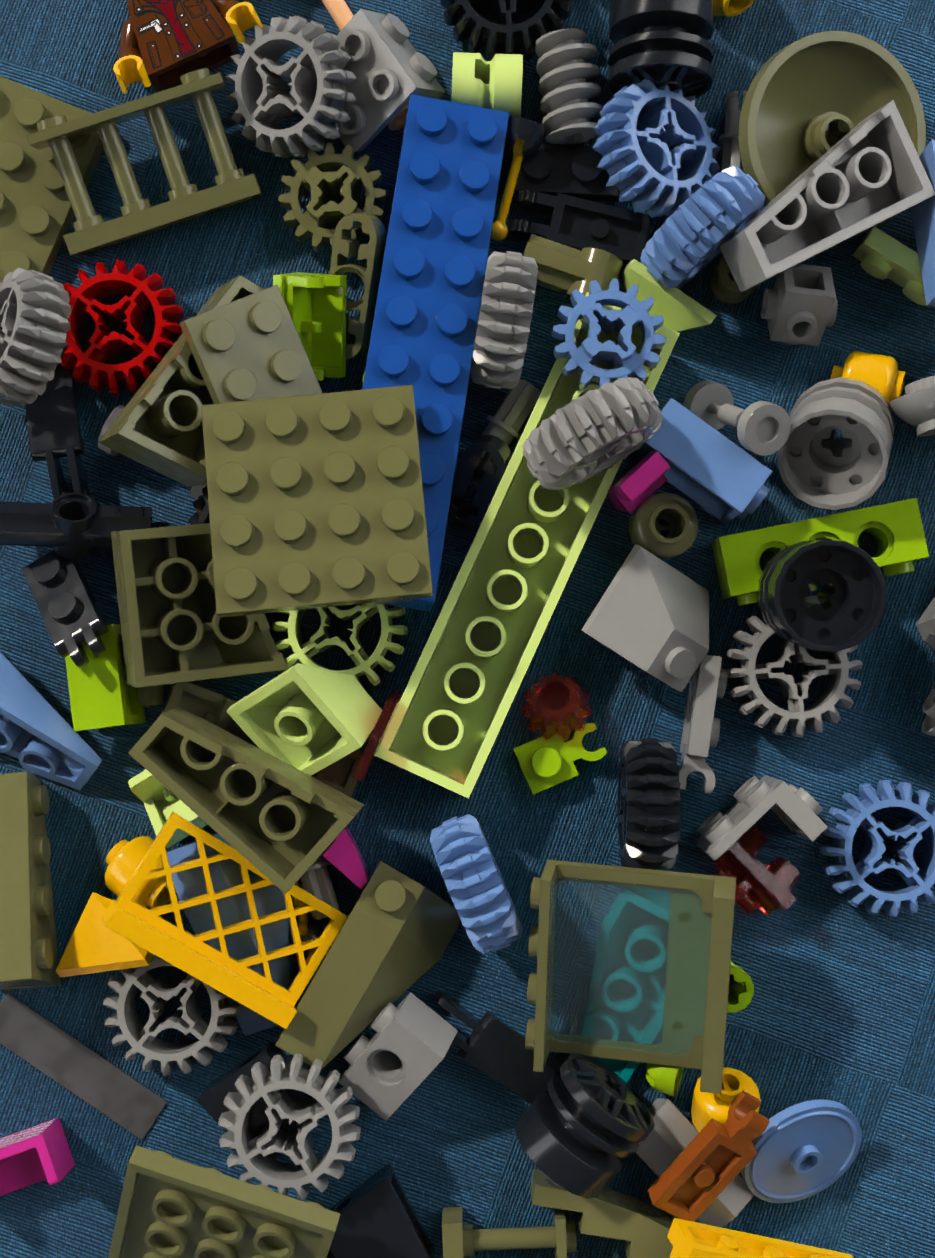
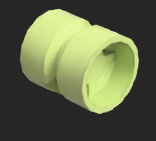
(488, 83)

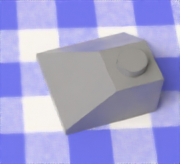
(654, 618)

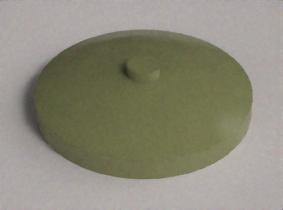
(813, 98)

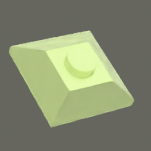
(308, 716)

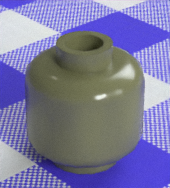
(678, 520)

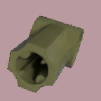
(571, 269)

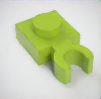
(552, 760)

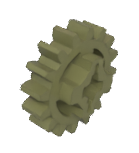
(345, 181)

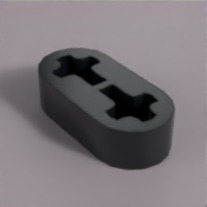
(467, 476)

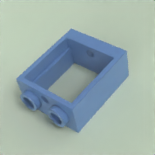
(707, 465)

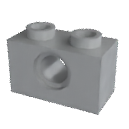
(398, 1056)

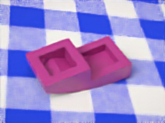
(639, 482)
(347, 858)

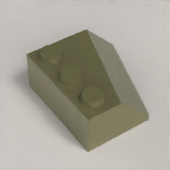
(172, 616)

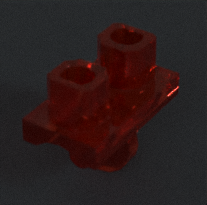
(756, 884)

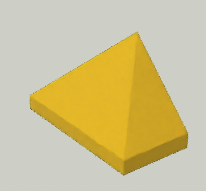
(97, 948)

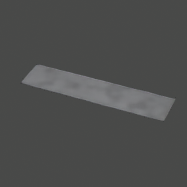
(77, 1067)

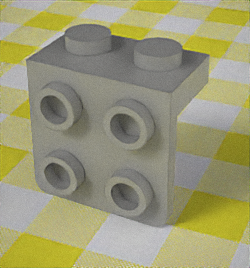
(385, 72)
(754, 798)

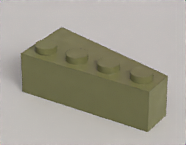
(245, 794)

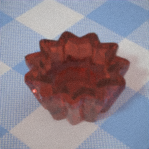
(556, 705)

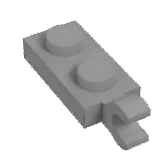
(700, 726)

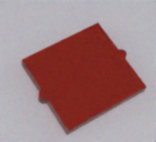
(368, 757)

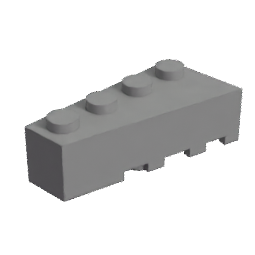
(842, 194)

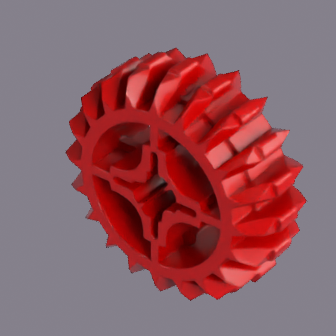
(129, 312)

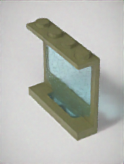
(631, 966)

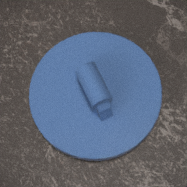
(803, 1151)

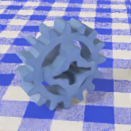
(596, 318)

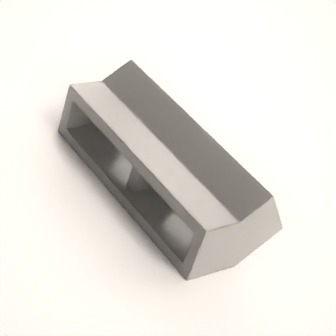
(668, 1140)

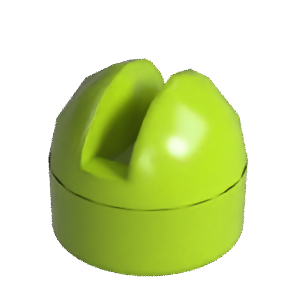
(664, 1078)

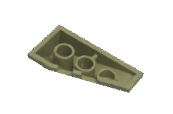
(378, 955)

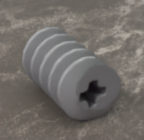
(565, 86)

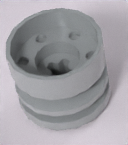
(833, 469)

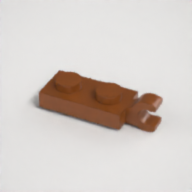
(710, 1161)

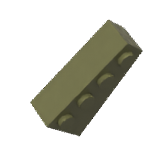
(165, 415)
(26, 894)

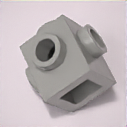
(800, 305)

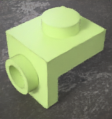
(160, 803)

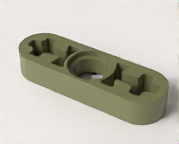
(347, 247)

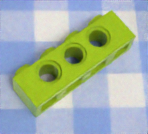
(893, 525)

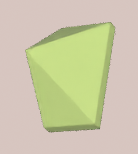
(676, 307)

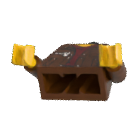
(179, 38)

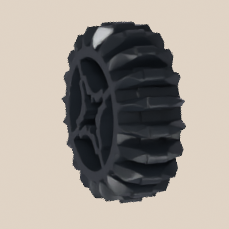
(506, 35)
(648, 804)

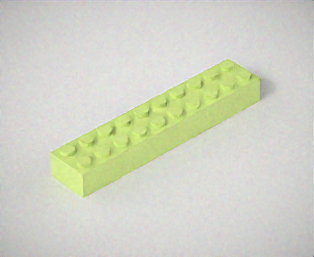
(500, 601)

